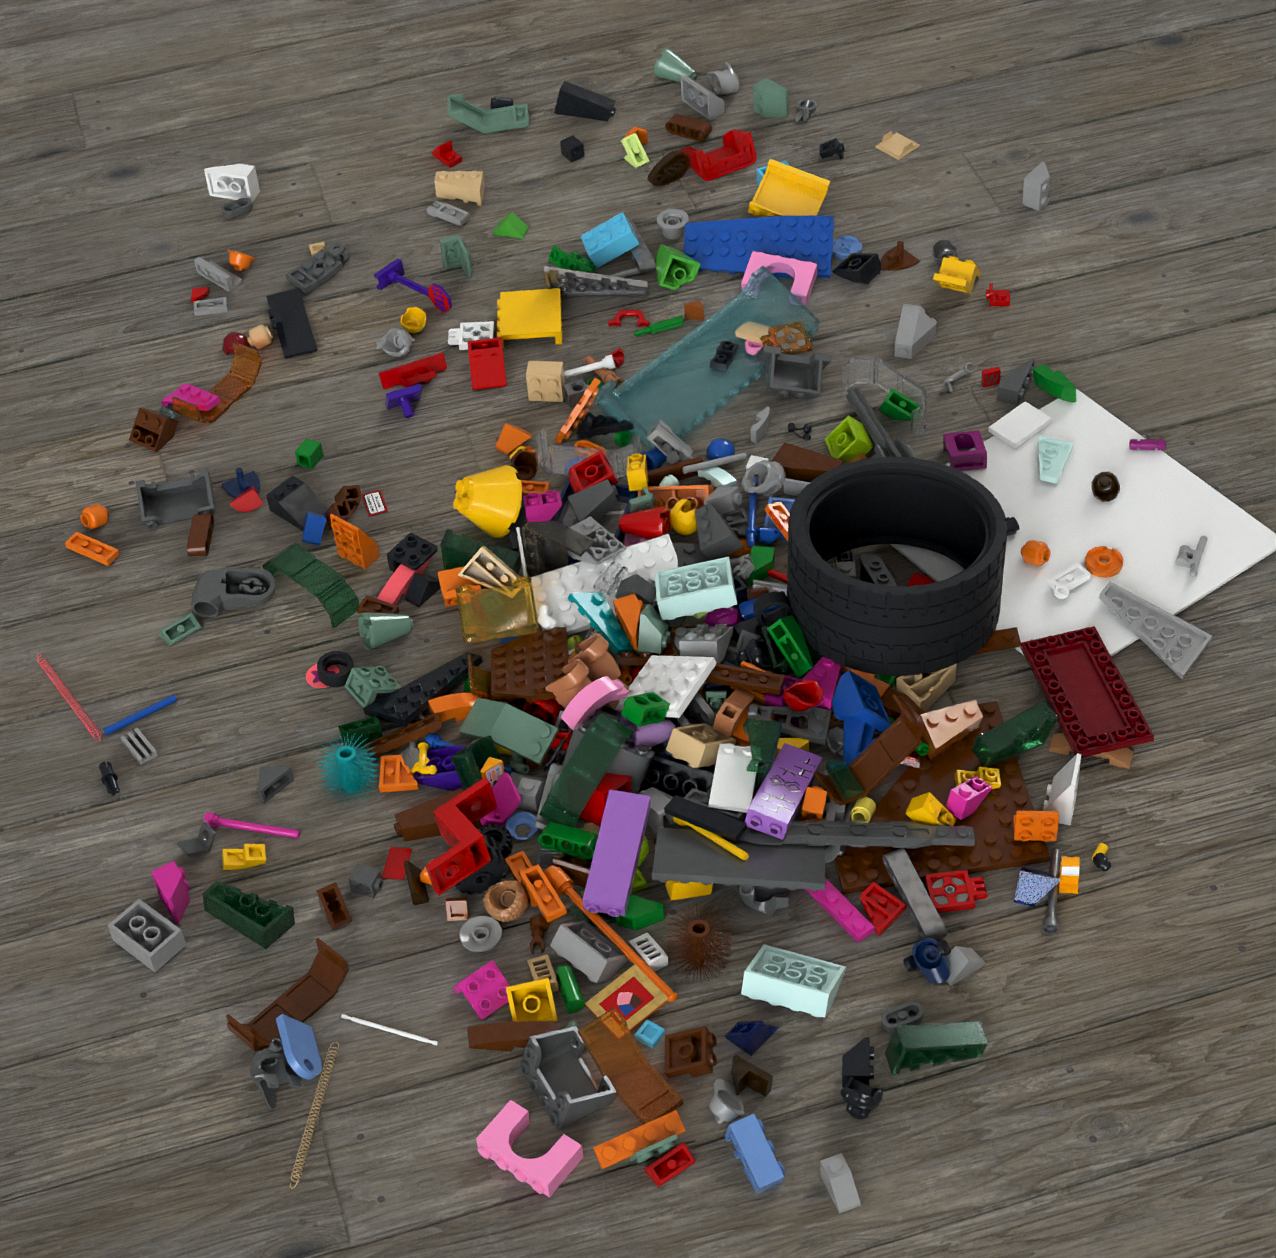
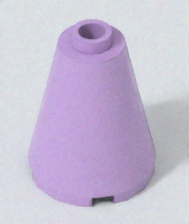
(648, 734)

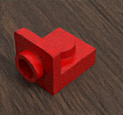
(997, 297)

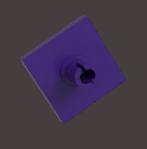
(404, 398)

